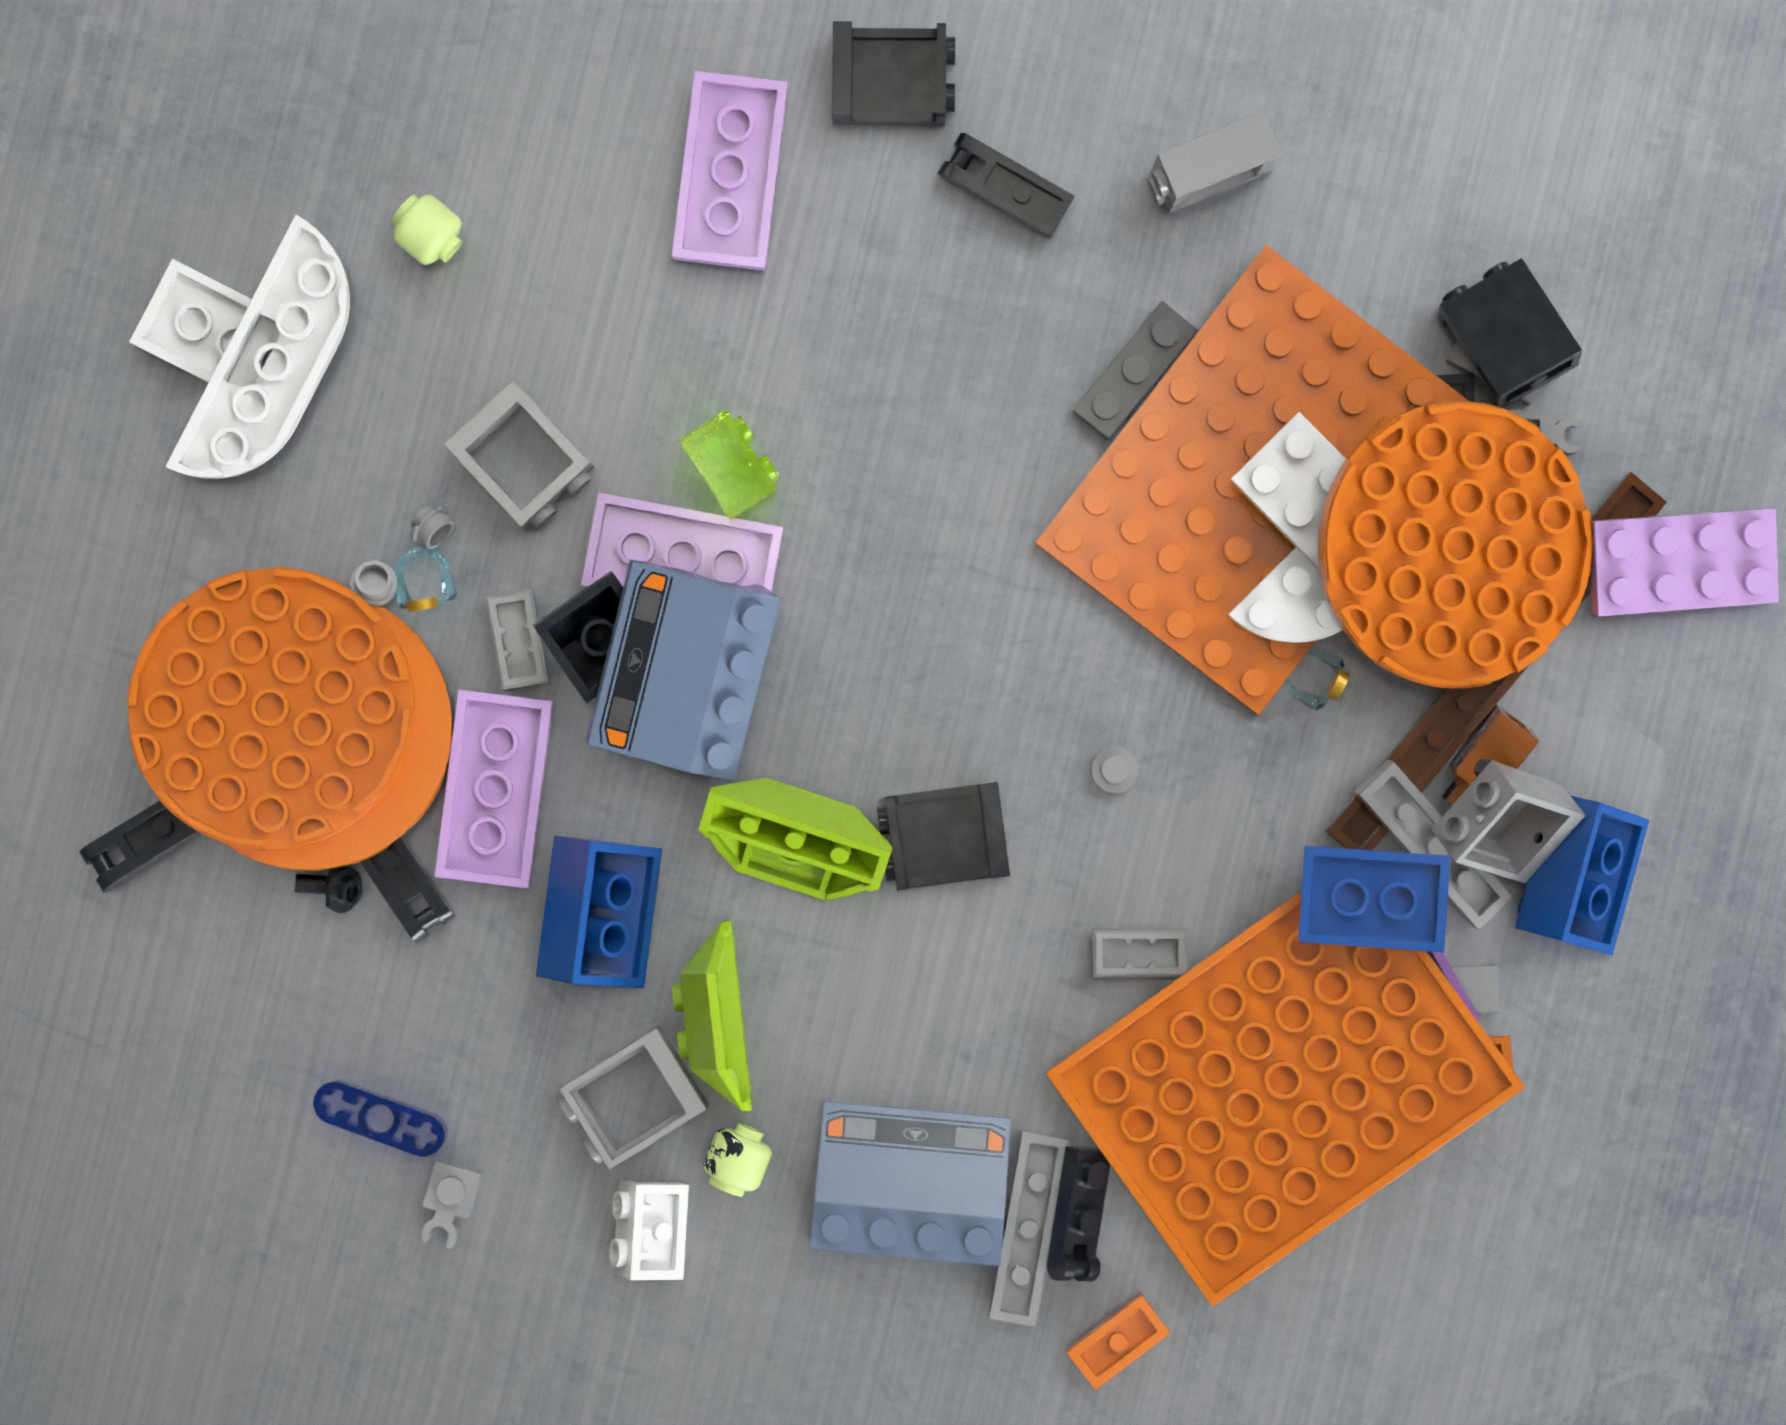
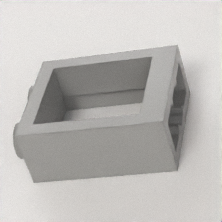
(1214, 163)
(486, 423)
(1516, 851)
(675, 1073)

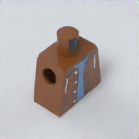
(1495, 738)

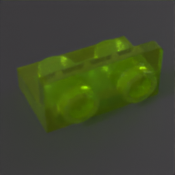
(729, 464)

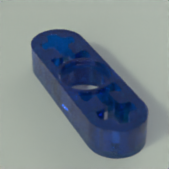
(351, 1095)

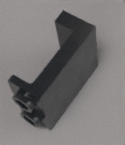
(891, 75)
(1510, 332)
(945, 836)

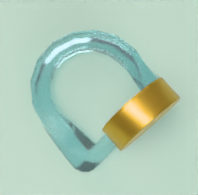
(447, 580)
(1334, 689)

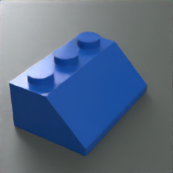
(1586, 880)
(598, 912)

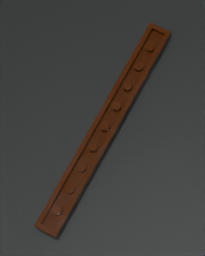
(1461, 710)

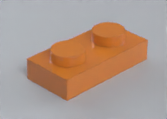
(1117, 1341)

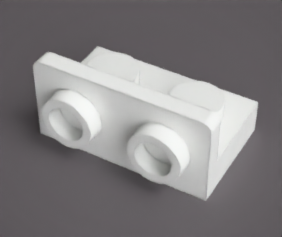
(649, 1230)

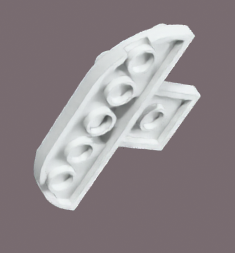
(254, 353)
(1289, 487)

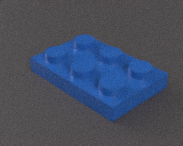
(1374, 898)

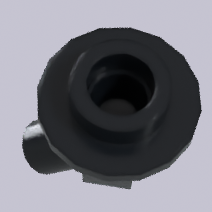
(341, 887)

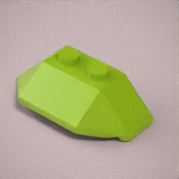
(795, 838)
(714, 1018)

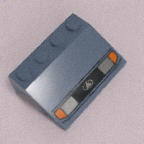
(682, 669)
(911, 1183)

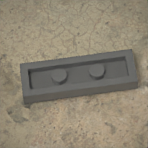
(1135, 370)

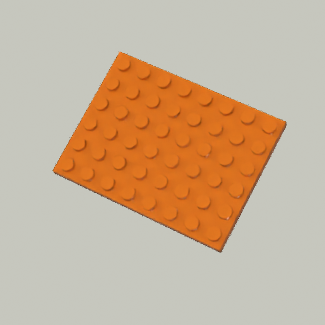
(1158, 512)
(1280, 1091)

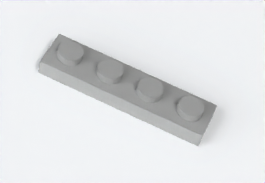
(1410, 820)
(1028, 1229)

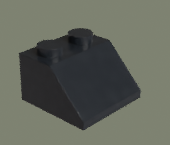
(581, 633)

